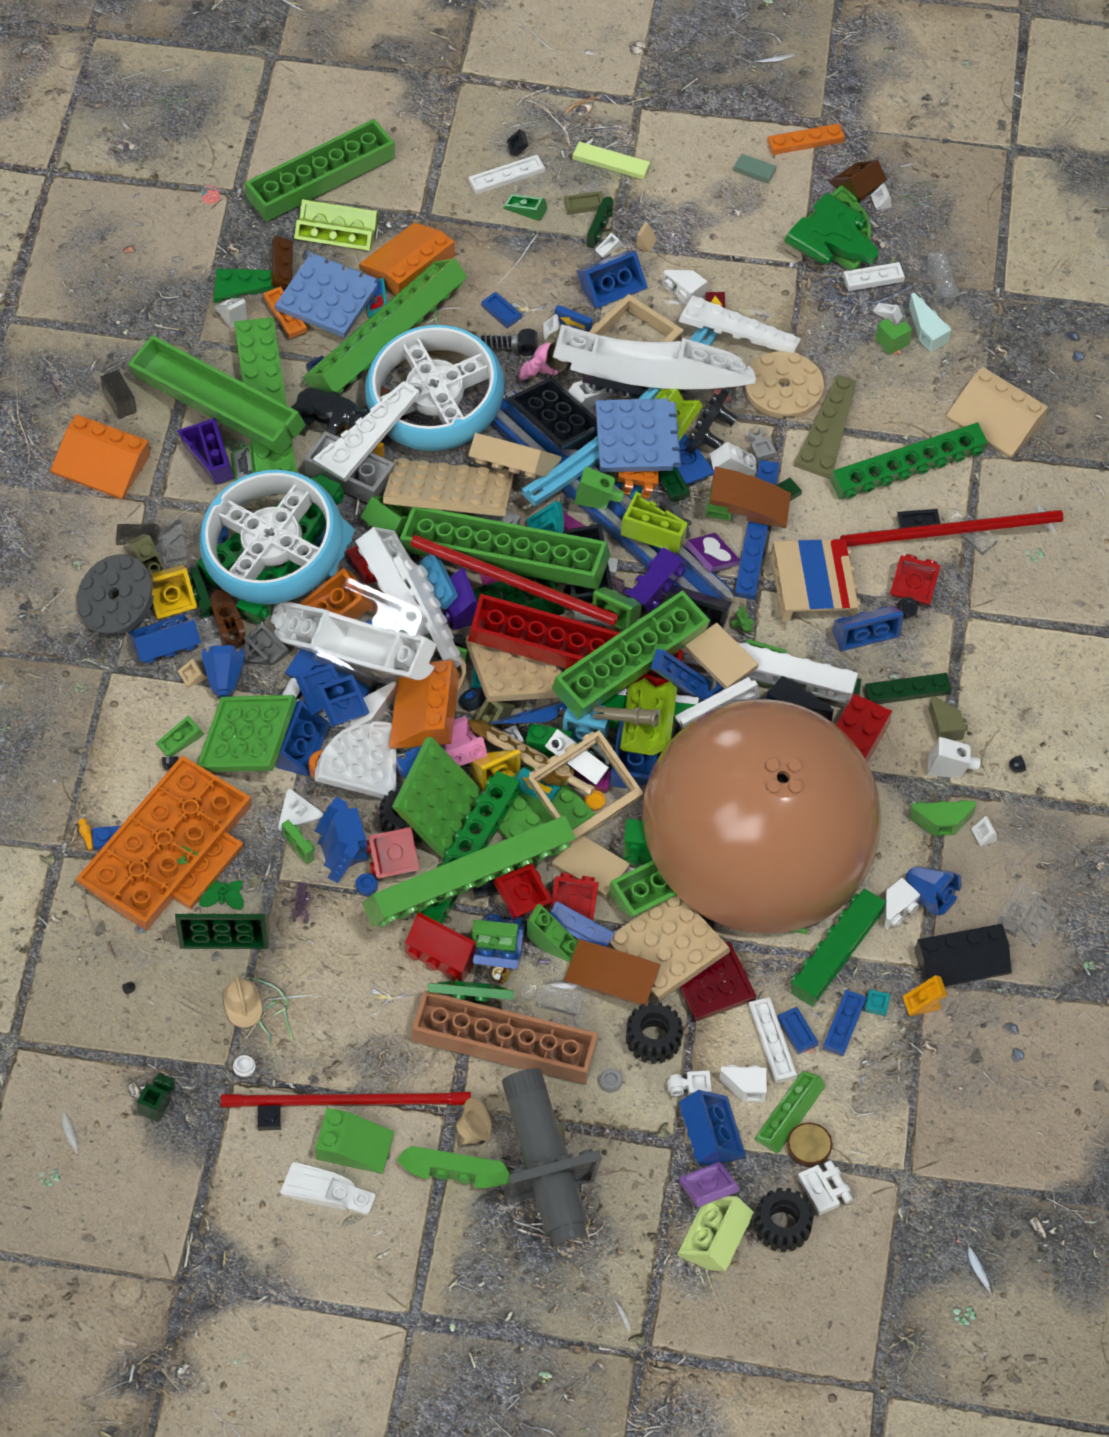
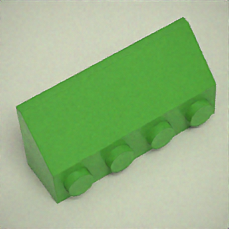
(640, 890)

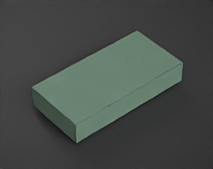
(755, 168)

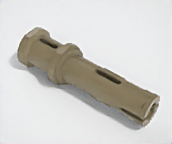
(636, 715)

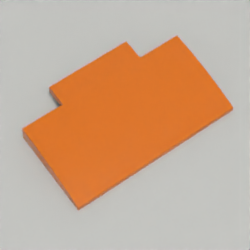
(139, 865)

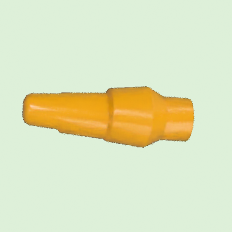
(85, 832)

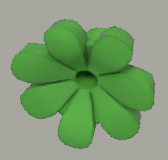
(743, 620)

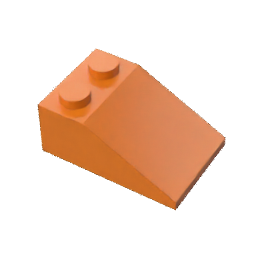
(338, 599)

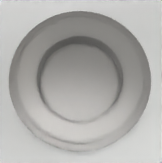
(610, 1080)

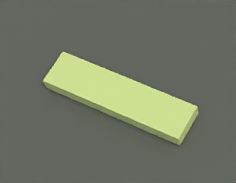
(611, 160)

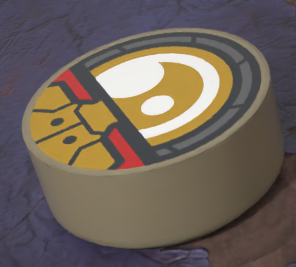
(499, 974)

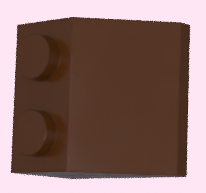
(860, 178)

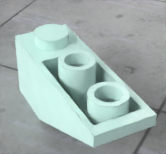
(929, 327)

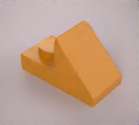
(925, 997)

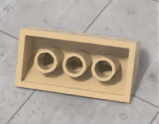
(512, 455)

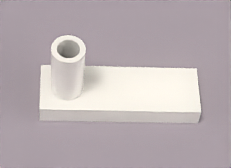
(585, 763)

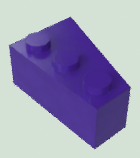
(208, 449)
(656, 582)

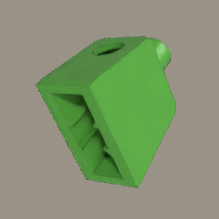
(596, 489)

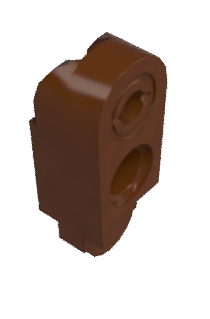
(222, 606)

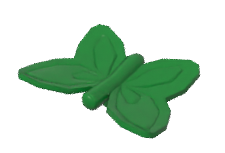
(224, 891)

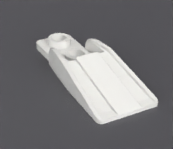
(325, 1189)

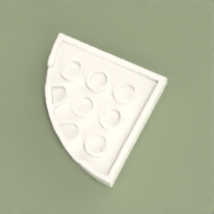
(360, 760)

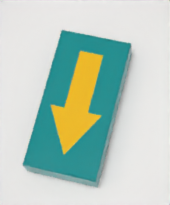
(550, 790)

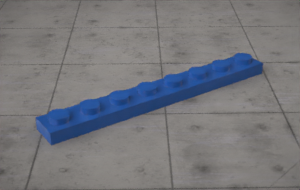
(754, 542)

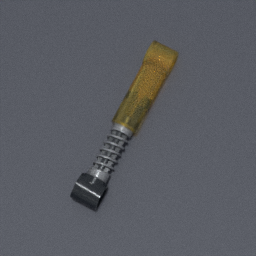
(524, 341)

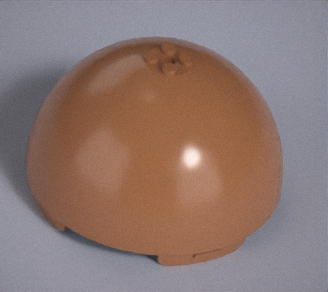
(756, 847)

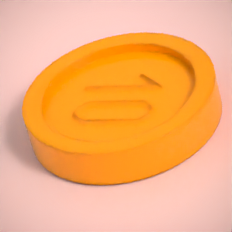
(595, 801)

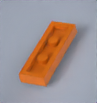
(292, 326)

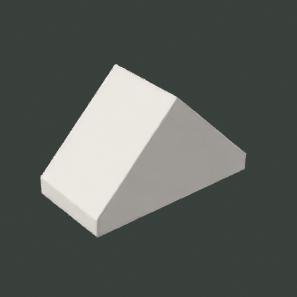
(232, 310)

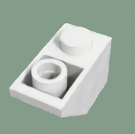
(684, 284)
(734, 458)
(900, 900)
(745, 1082)

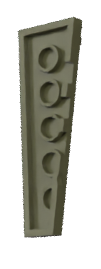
(824, 439)

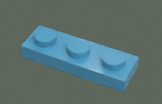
(439, 578)

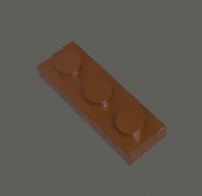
(282, 262)

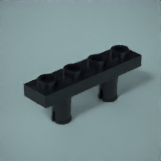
(710, 413)

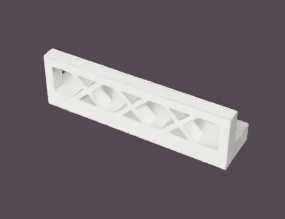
(740, 691)

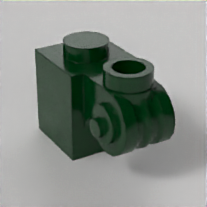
(154, 1098)

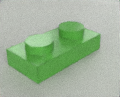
(294, 836)

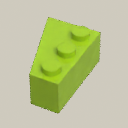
(652, 525)

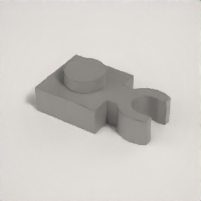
(761, 447)

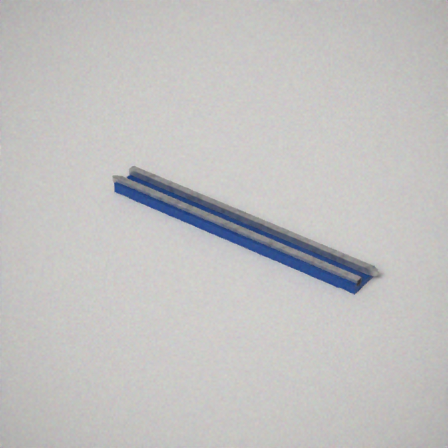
(520, 430)

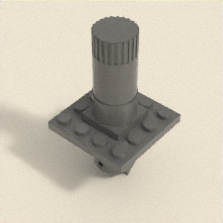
(550, 1171)

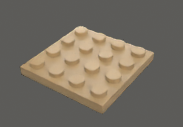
(512, 676)
(675, 939)

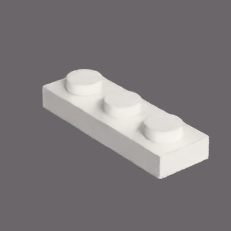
(873, 276)

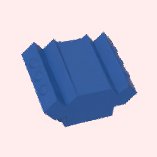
(341, 838)

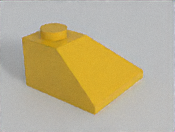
(502, 761)

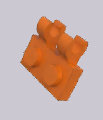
(646, 479)

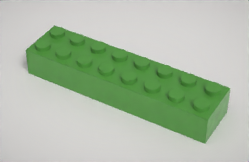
(320, 170)
(629, 654)

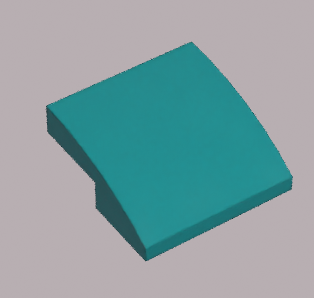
(548, 518)

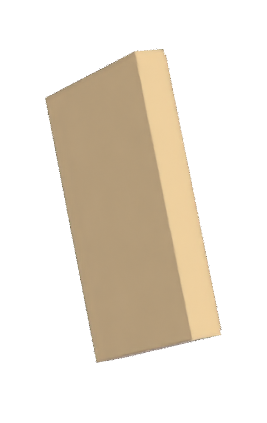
(721, 656)
(591, 860)

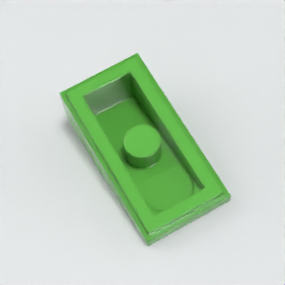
(180, 737)

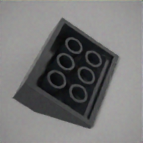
(556, 414)

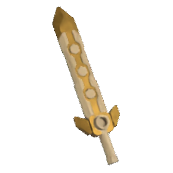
(528, 755)

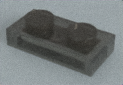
(129, 531)

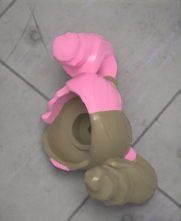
(542, 355)

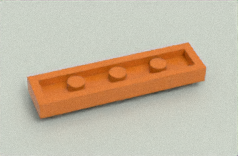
(806, 139)

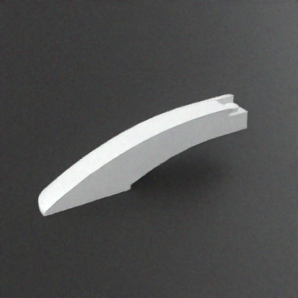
(651, 364)
(353, 640)

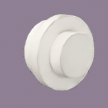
(244, 1066)

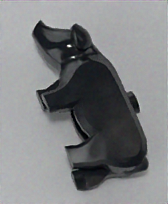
(328, 410)

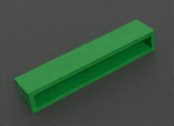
(837, 947)

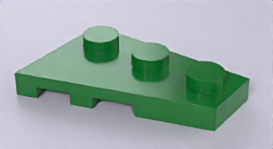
(236, 282)

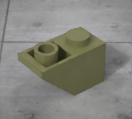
(145, 551)

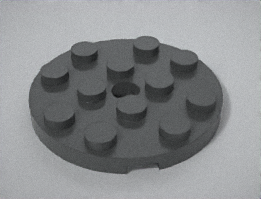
(134, 598)

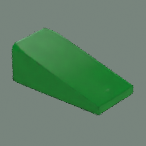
(526, 206)

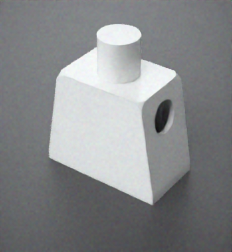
(951, 759)

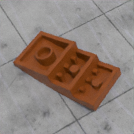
(750, 497)
(612, 972)

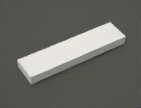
(506, 174)
(772, 1040)

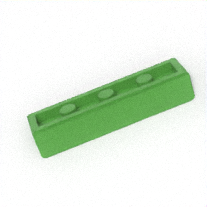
(790, 1111)

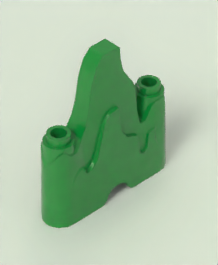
(832, 230)

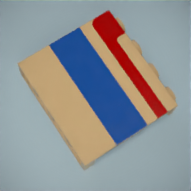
(814, 576)

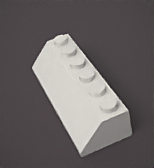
(379, 549)

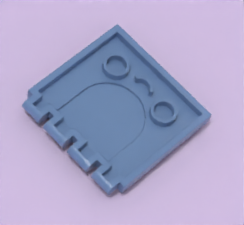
(327, 295)
(637, 435)

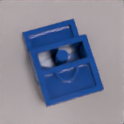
(334, 696)
(502, 958)

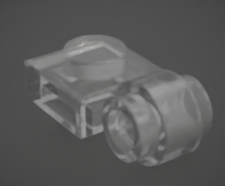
(208, 632)

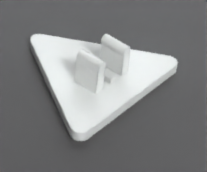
(298, 810)

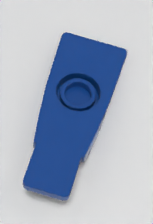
(693, 465)
(304, 662)
(535, 715)

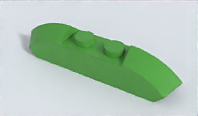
(454, 1166)

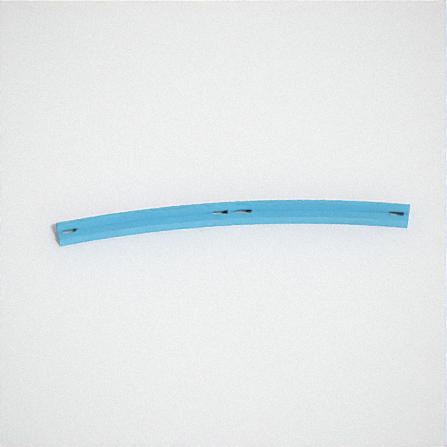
(588, 455)

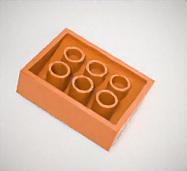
(408, 256)
(100, 456)
(425, 707)

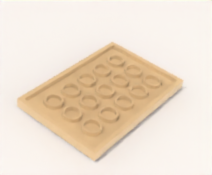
(449, 487)

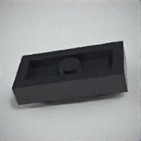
(918, 518)

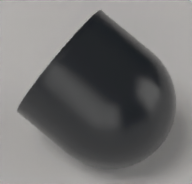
(128, 987)

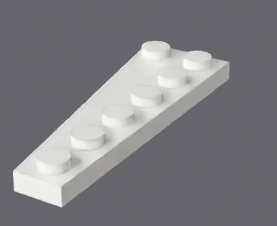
(704, 313)
(356, 444)
(429, 607)

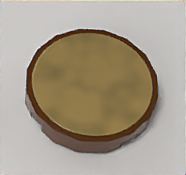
(809, 1144)

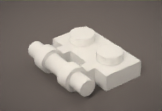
(820, 1192)

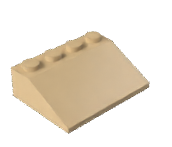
(1001, 409)

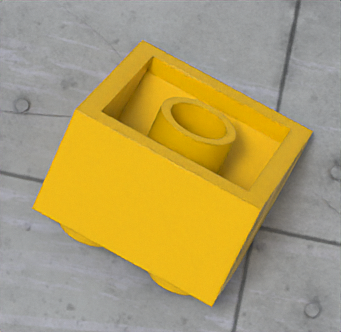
(172, 592)

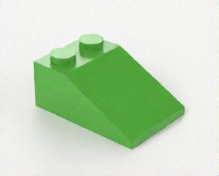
(353, 1141)

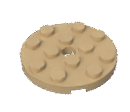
(795, 400)

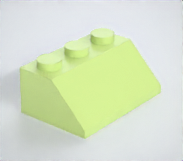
(716, 1233)

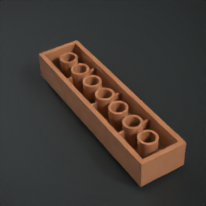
(504, 1037)

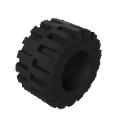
(388, 817)
(659, 1017)
(788, 1203)

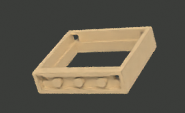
(631, 304)
(572, 752)

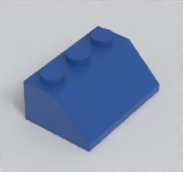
(612, 278)
(868, 628)
(165, 638)
(302, 739)
(637, 764)
(711, 1128)

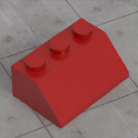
(440, 948)

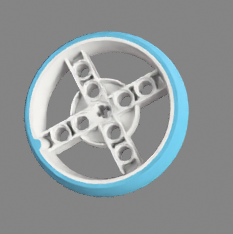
(437, 385)
(271, 536)

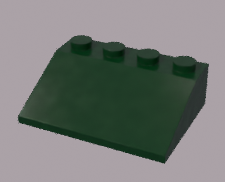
(512, 594)
(223, 931)

